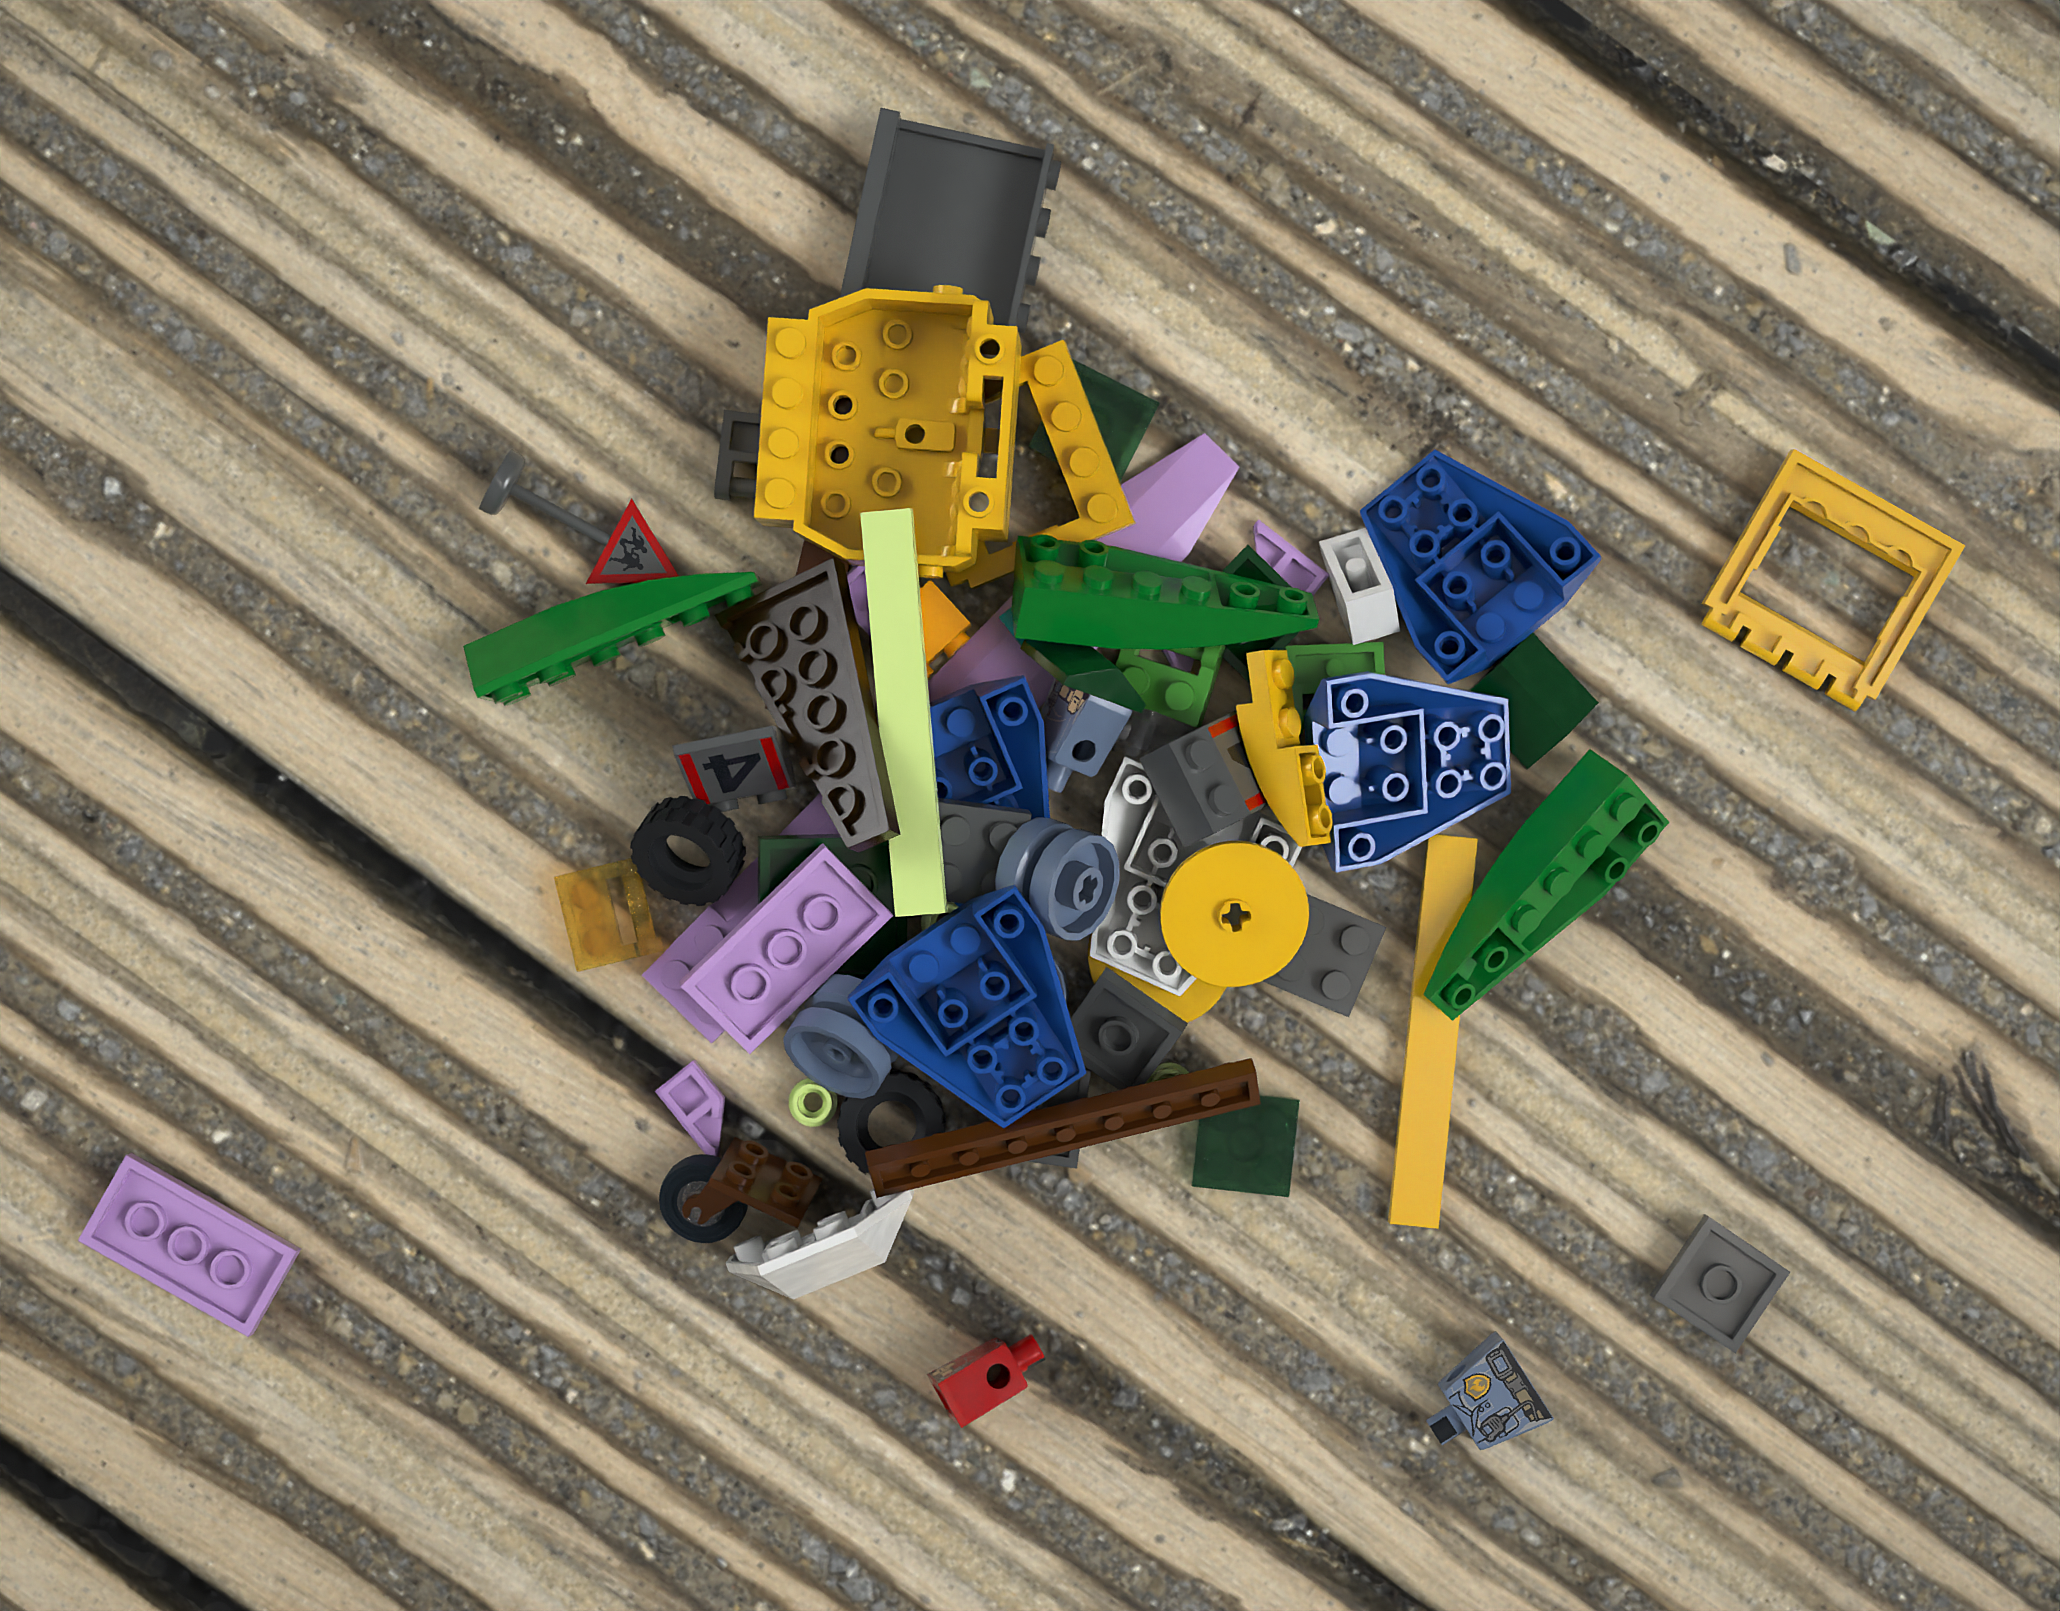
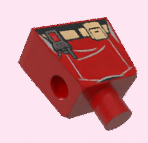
(964, 1382)

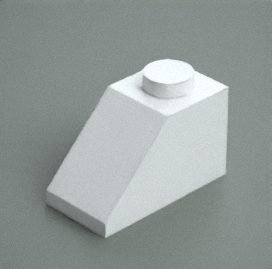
(1360, 586)

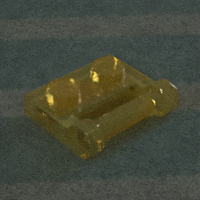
(593, 919)

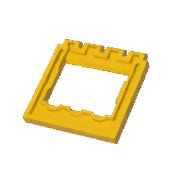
(1079, 452)
(1860, 519)

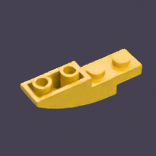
(1284, 770)

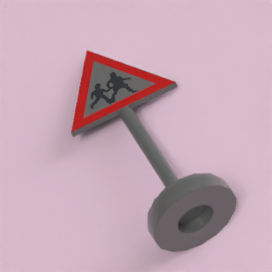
(630, 552)

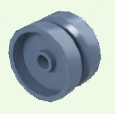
(1062, 874)
(835, 1044)

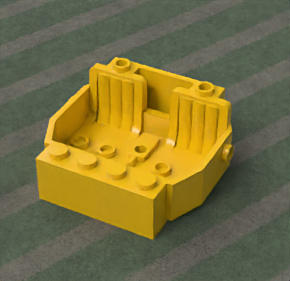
(903, 366)

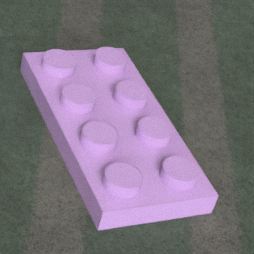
(785, 948)
(189, 1244)

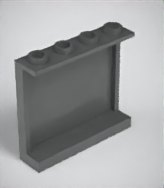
(951, 214)

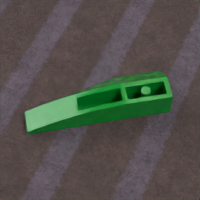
(1143, 601)
(592, 629)
(1546, 879)

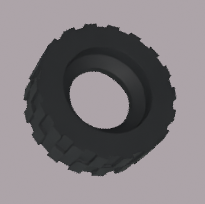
(702, 826)
(896, 1087)

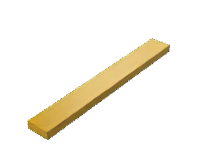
(1430, 1040)

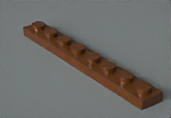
(1064, 1127)

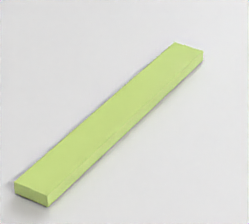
(904, 709)

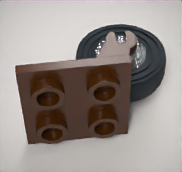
(710, 1195)

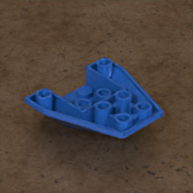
(1472, 563)
(991, 746)
(1403, 761)
(978, 1007)

